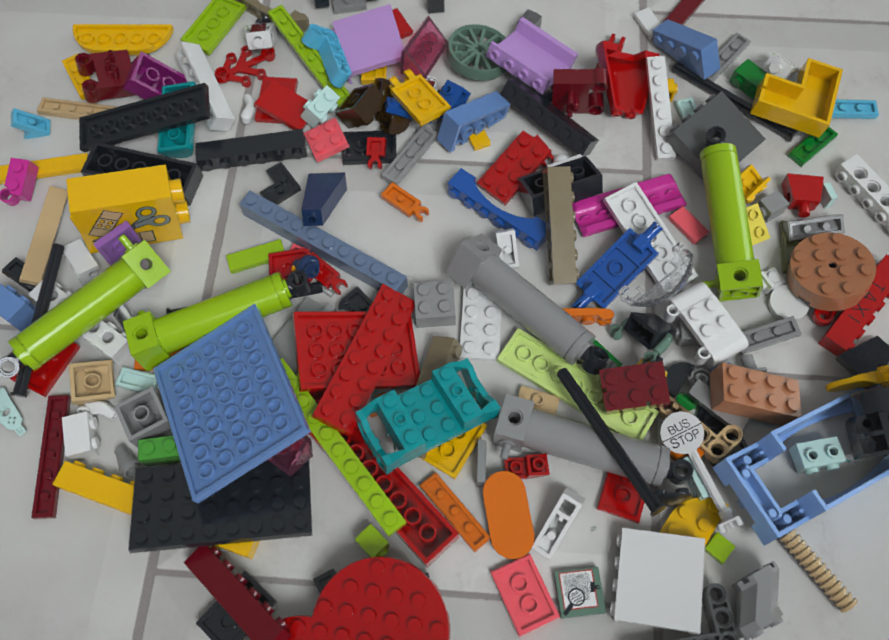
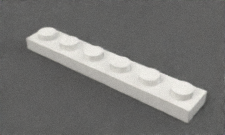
(660, 107)

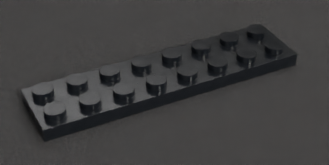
(145, 117)

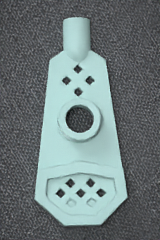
(7, 403)

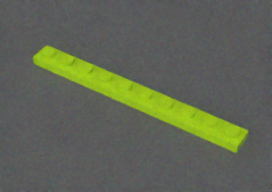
(348, 463)

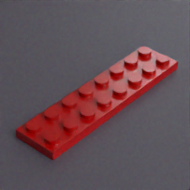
(364, 360)

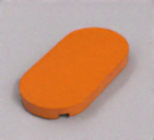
(508, 515)

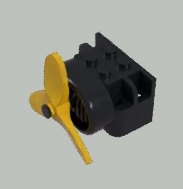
(870, 424)

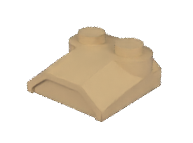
(91, 381)

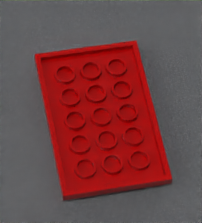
(324, 339)

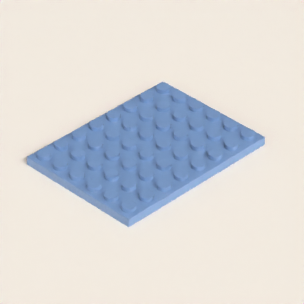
(229, 403)

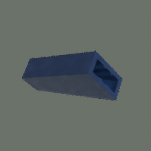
(322, 196)

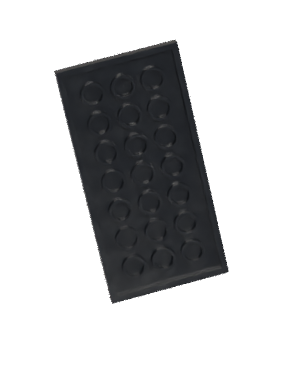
(249, 509)

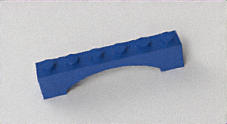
(529, 231)

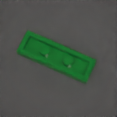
(811, 146)

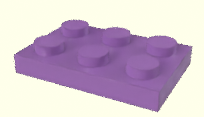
(111, 247)

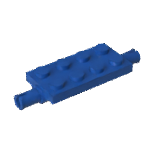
(617, 267)

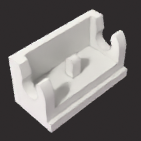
(80, 261)

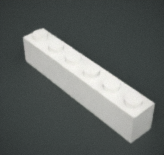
(197, 69)

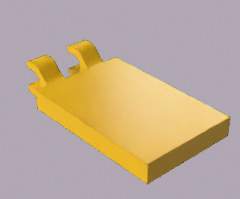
(418, 97)
(454, 454)

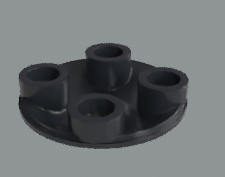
(675, 498)

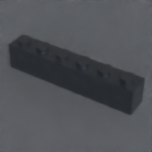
(549, 117)
(251, 150)

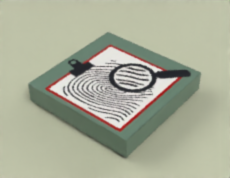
(579, 592)

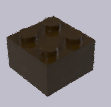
(361, 106)

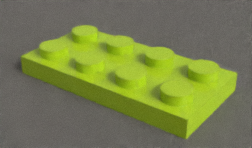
(214, 24)

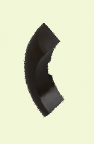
(389, 122)

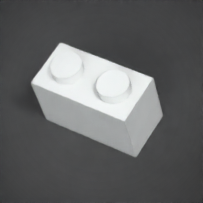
(80, 436)

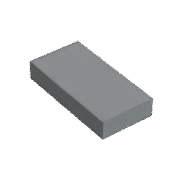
(481, 463)

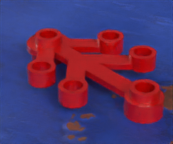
(226, 73)

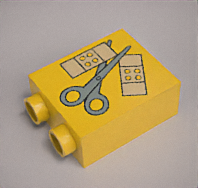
(139, 196)

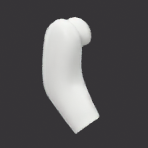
(249, 111)
(99, 407)

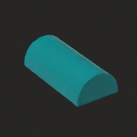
(180, 140)

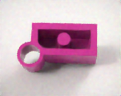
(19, 181)

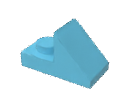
(33, 125)

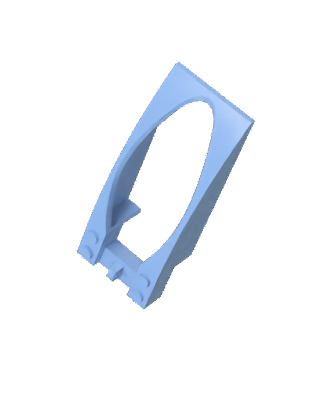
(769, 518)

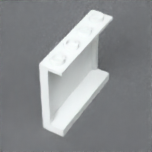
(659, 580)

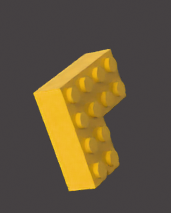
(802, 104)

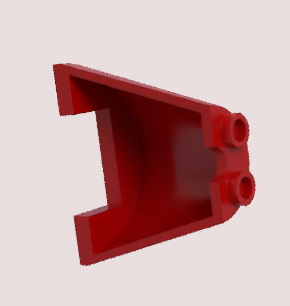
(626, 79)

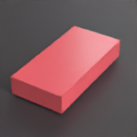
(688, 225)

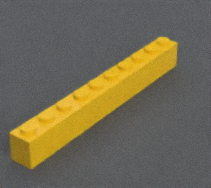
(118, 495)

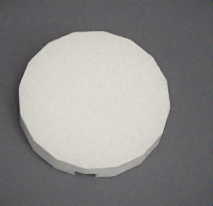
(785, 304)

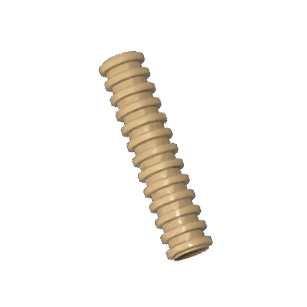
(819, 571)

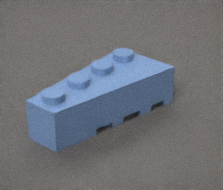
(688, 47)
(471, 118)

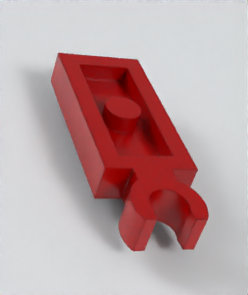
(329, 277)

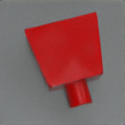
(802, 192)

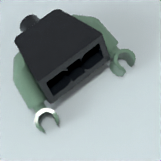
(648, 330)

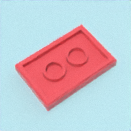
(524, 595)

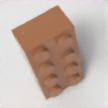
(755, 394)

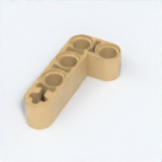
(712, 440)

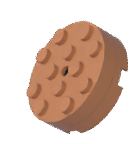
(831, 271)

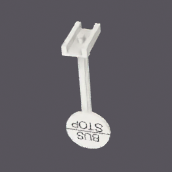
(684, 435)

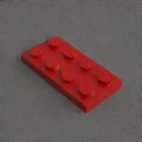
(518, 160)

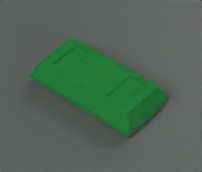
(685, 401)

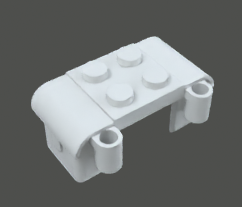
(708, 323)

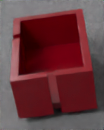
(633, 386)

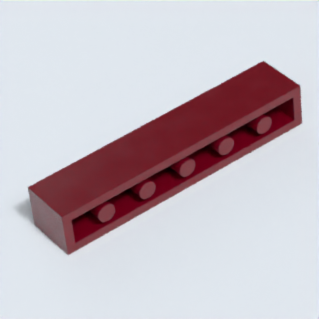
(235, 597)

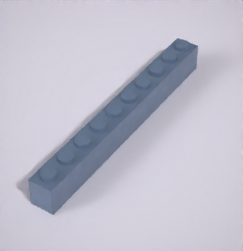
(322, 243)

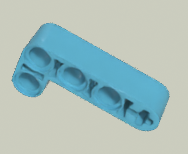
(330, 51)

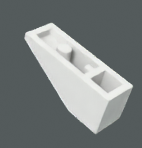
(558, 523)

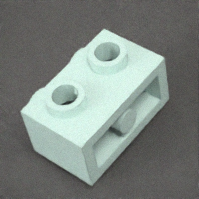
(317, 110)
(817, 455)

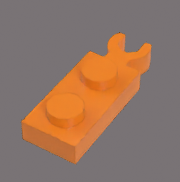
(404, 201)

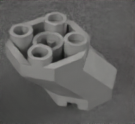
(757, 601)

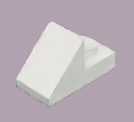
(507, 242)

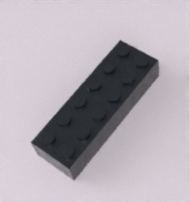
(110, 158)

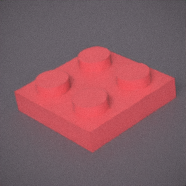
(326, 140)

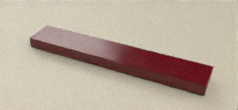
(51, 458)

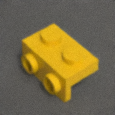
(752, 183)

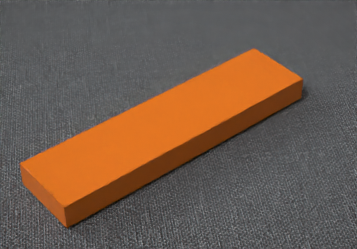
(455, 512)

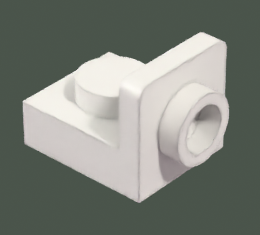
(771, 280)

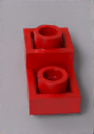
(528, 467)

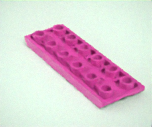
(594, 216)

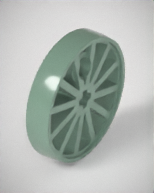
(474, 52)

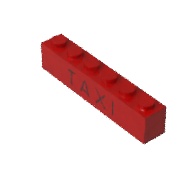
(851, 321)

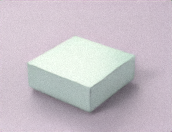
(828, 195)

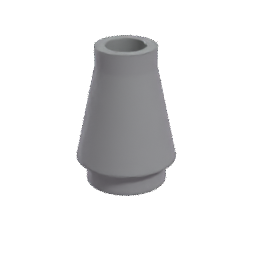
(126, 461)

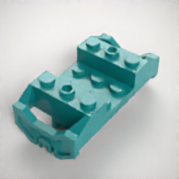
(428, 414)

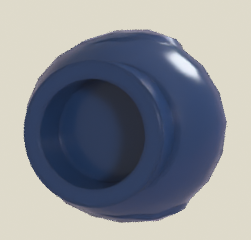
(308, 264)

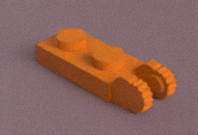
(591, 315)

